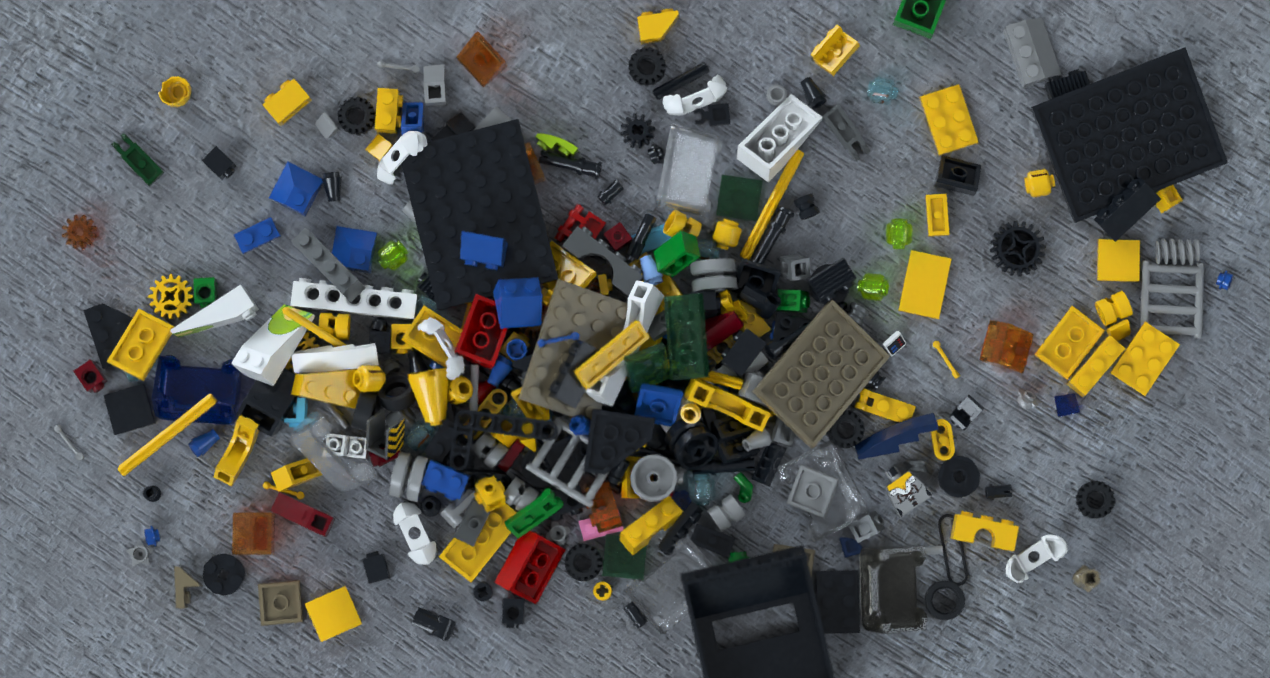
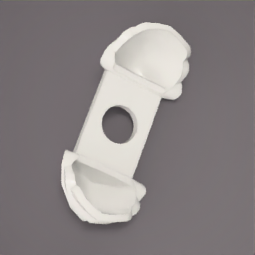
(681, 106)
(409, 143)
(455, 363)
(1048, 547)
(421, 549)

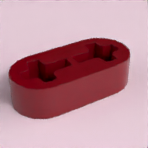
(511, 456)

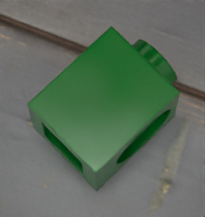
(199, 285)

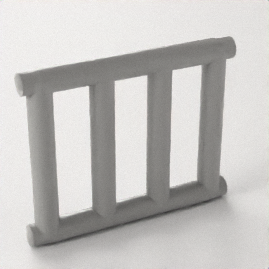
(1198, 290)
(552, 477)

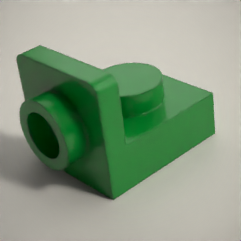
(794, 300)

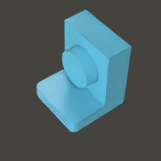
(300, 409)

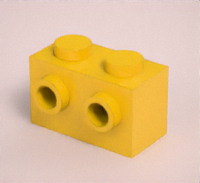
(286, 101)
(387, 110)

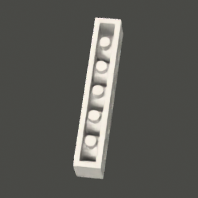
(406, 311)

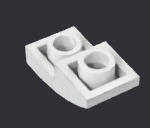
(347, 446)

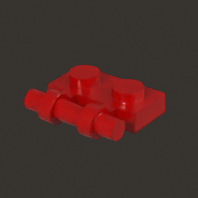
(591, 222)

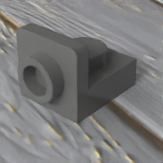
(867, 526)

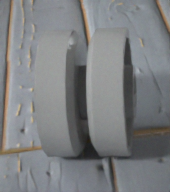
(714, 275)
(405, 475)
(641, 480)

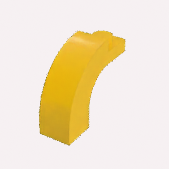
(238, 451)

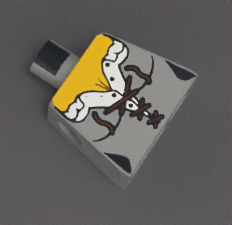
(905, 491)

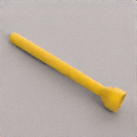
(312, 327)

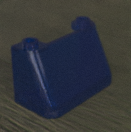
(182, 387)

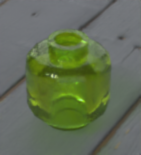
(899, 233)
(392, 255)
(873, 286)

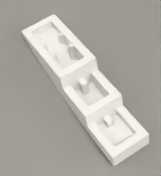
(334, 358)

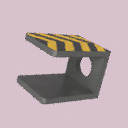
(375, 435)

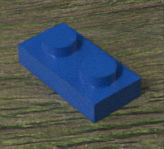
(257, 235)

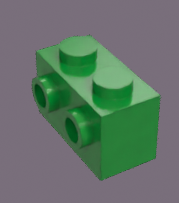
(676, 253)

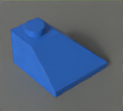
(296, 189)
(354, 248)

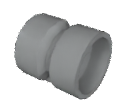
(492, 457)
(519, 494)
(726, 513)

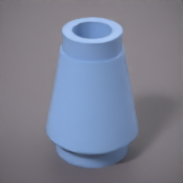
(650, 271)

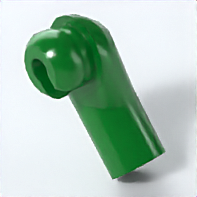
(746, 488)

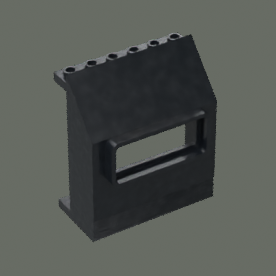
(750, 587)

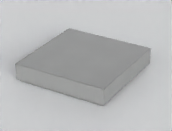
(813, 491)

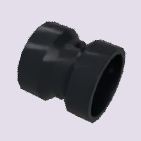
(806, 206)

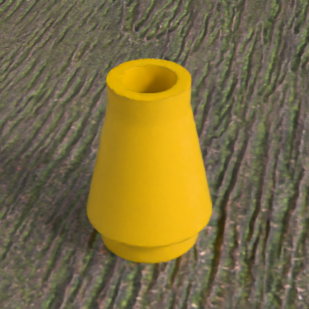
(691, 412)

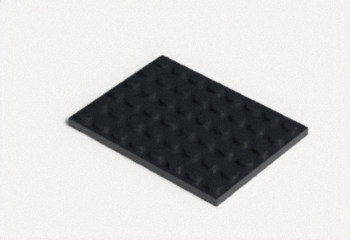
(1129, 127)
(484, 188)

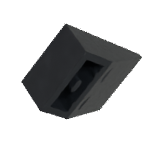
(269, 404)

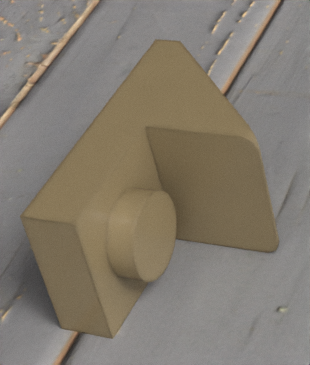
(182, 581)

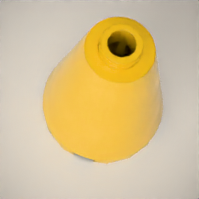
(431, 394)

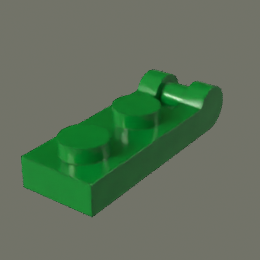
(534, 513)

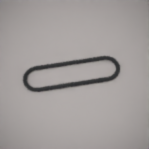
(945, 555)

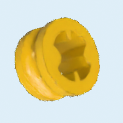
(606, 595)

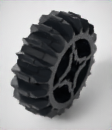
(1034, 241)

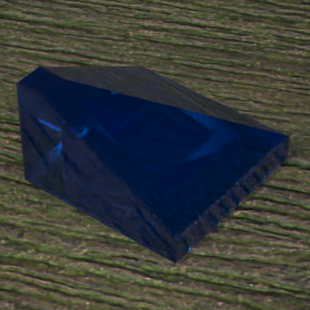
(1066, 405)

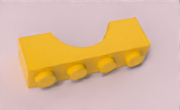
(727, 403)

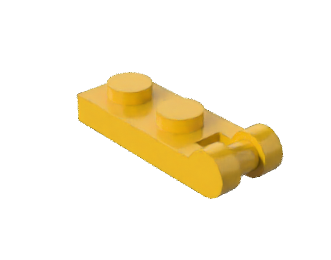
(885, 406)

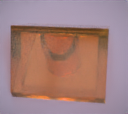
(481, 59)

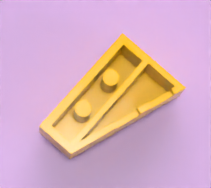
(328, 387)

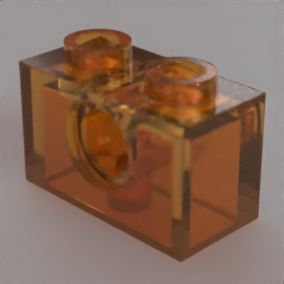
(609, 516)

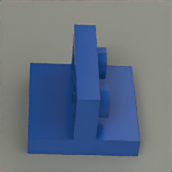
(659, 403)

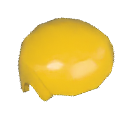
(175, 91)

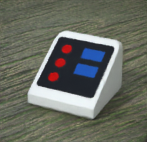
(894, 343)

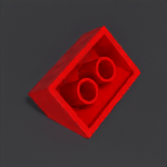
(481, 334)
(530, 566)

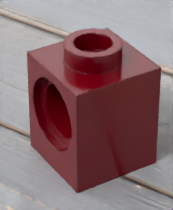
(617, 237)
(82, 373)

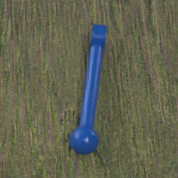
(574, 336)

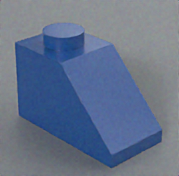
(412, 117)

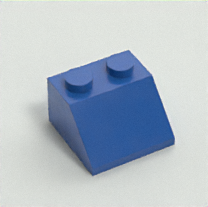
(483, 250)
(518, 302)

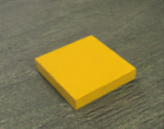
(1118, 260)

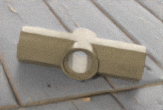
(1086, 578)

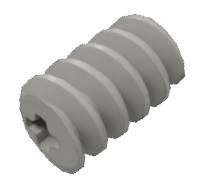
(1177, 251)

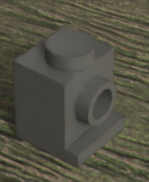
(795, 267)

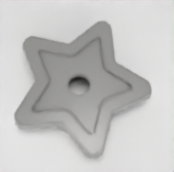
(134, 552)

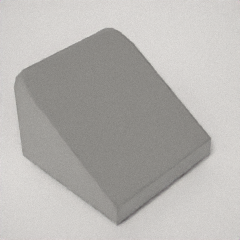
(326, 126)

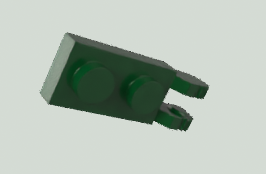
(139, 161)

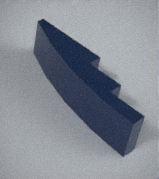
(889, 439)

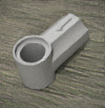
(456, 510)

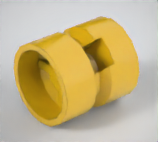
(678, 222)
(1113, 308)
(341, 321)

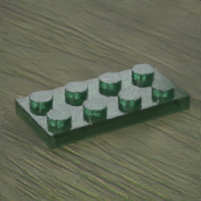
(686, 336)

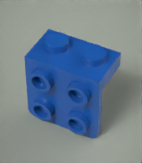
(445, 480)

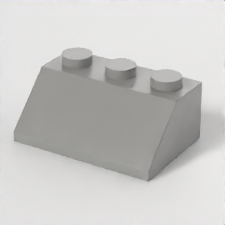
(1031, 51)

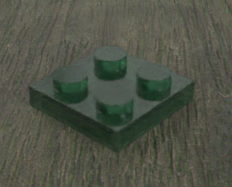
(739, 198)
(647, 367)
(619, 561)

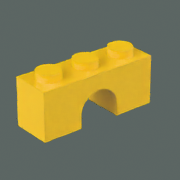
(1095, 366)
(643, 529)
(1003, 534)

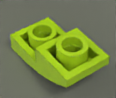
(550, 142)

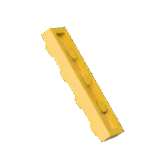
(611, 354)

